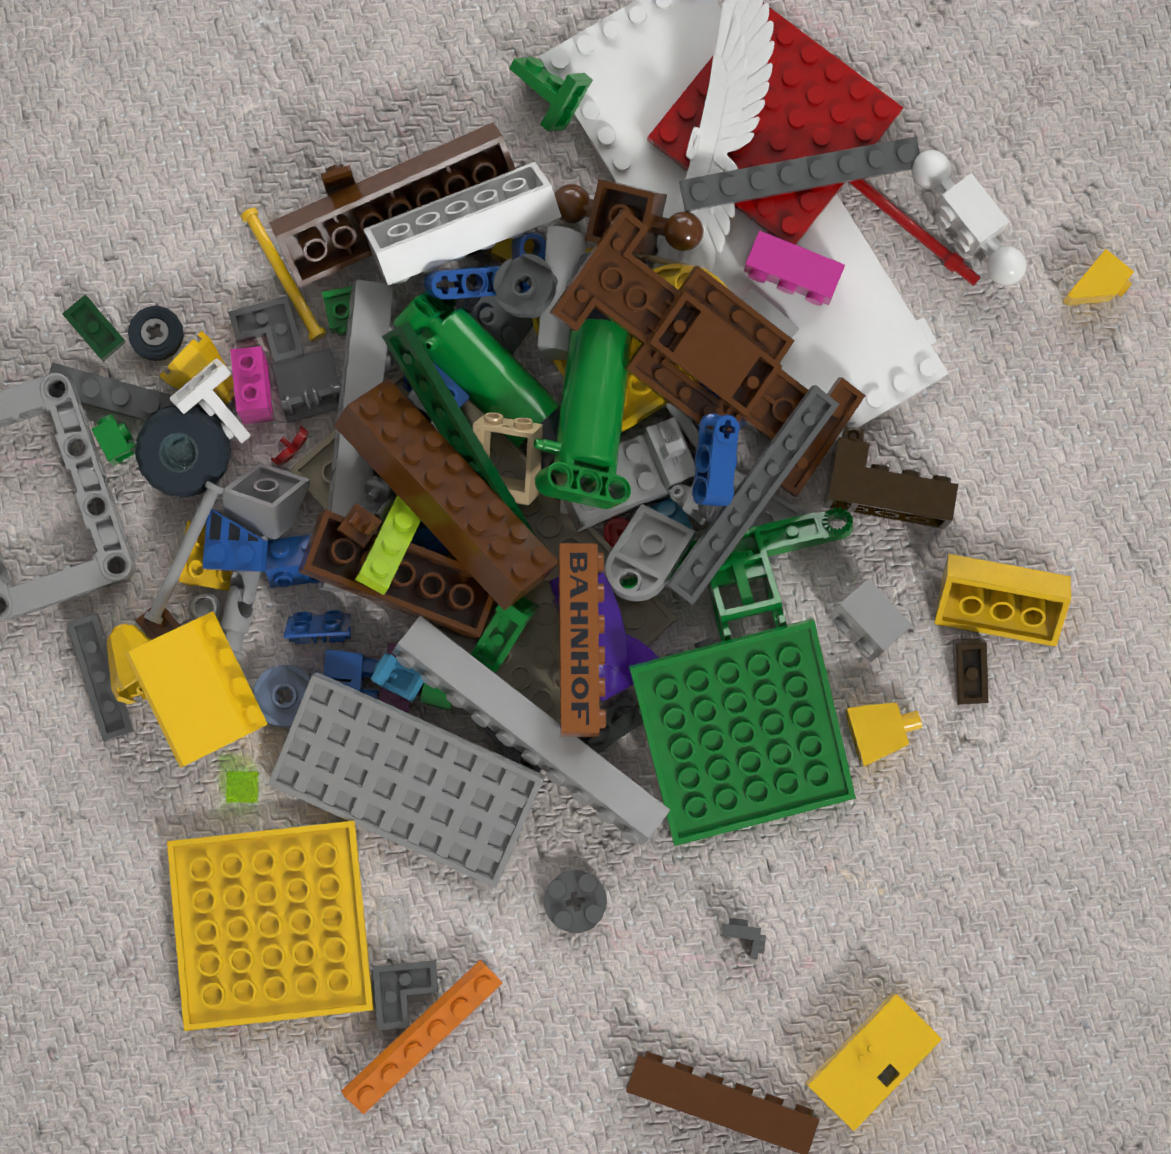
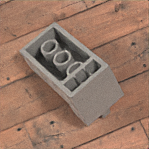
(650, 465)

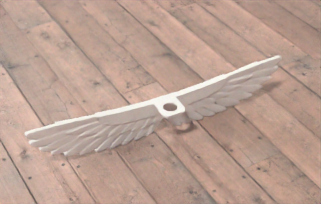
(728, 116)

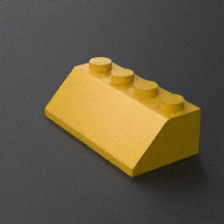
(1003, 600)

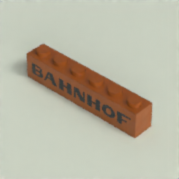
(579, 640)

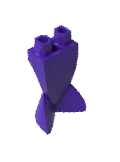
(620, 648)

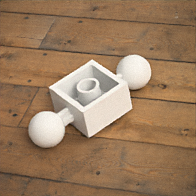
(970, 217)

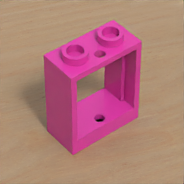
(252, 385)

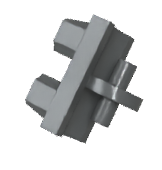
(378, 498)

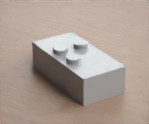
(869, 620)

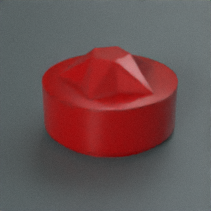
(614, 529)

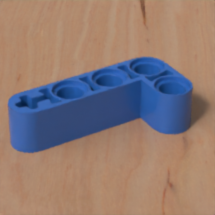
(484, 274)

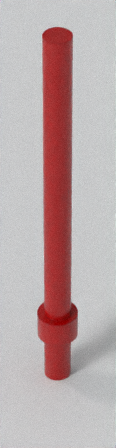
(952, 261)

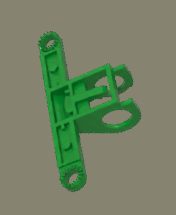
(751, 561)

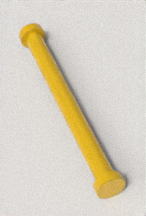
(251, 217)

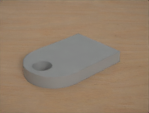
(647, 551)

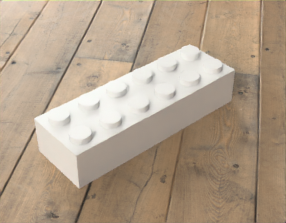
(462, 223)

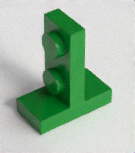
(560, 93)
(503, 633)

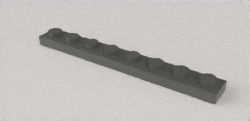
(798, 174)
(752, 494)

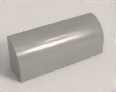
(562, 255)

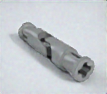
(237, 620)

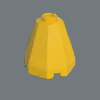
(192, 361)
(123, 680)

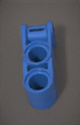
(715, 460)

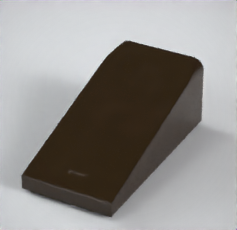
(970, 670)

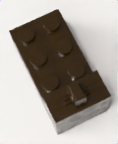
(882, 492)

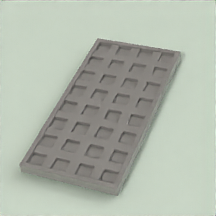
(405, 779)

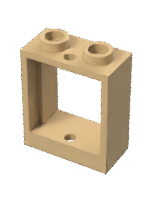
(522, 491)

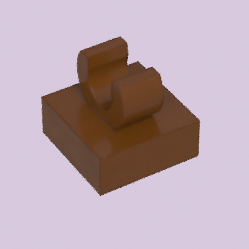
(359, 525)

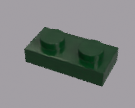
(94, 328)

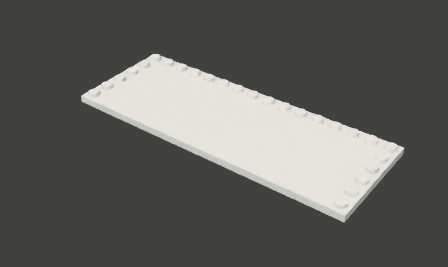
(638, 70)

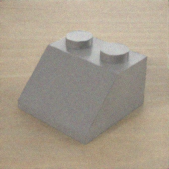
(265, 500)

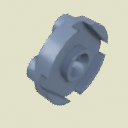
(266, 693)

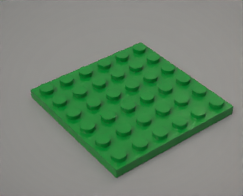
(743, 731)

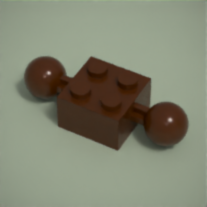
(682, 230)

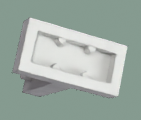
(202, 388)

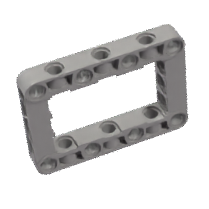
(91, 484)

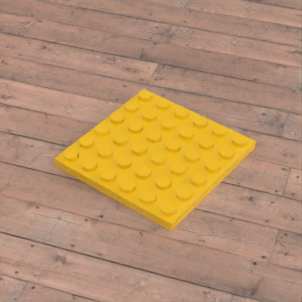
(270, 925)

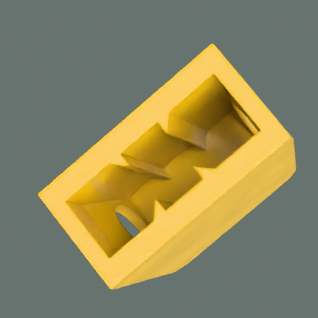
(879, 730)

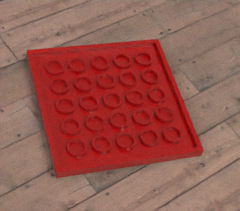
(809, 110)

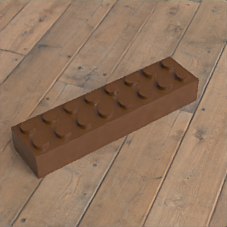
(331, 231)
(445, 493)

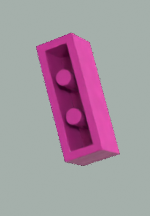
(793, 269)

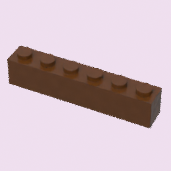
(722, 1104)

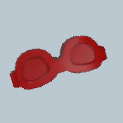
(292, 448)

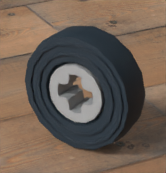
(162, 347)

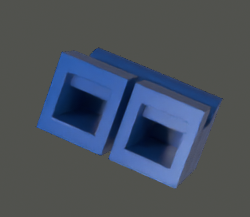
(350, 667)

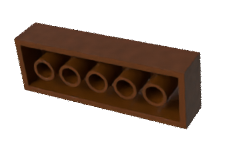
(422, 585)

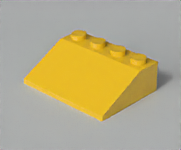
(196, 689)

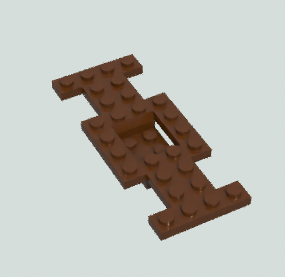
(705, 334)

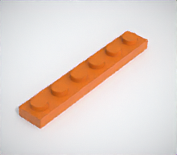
(421, 1037)

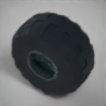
(182, 451)

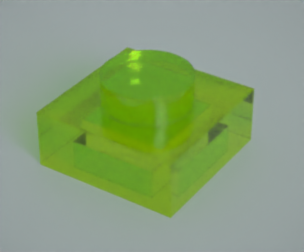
(242, 787)

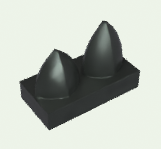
(620, 720)

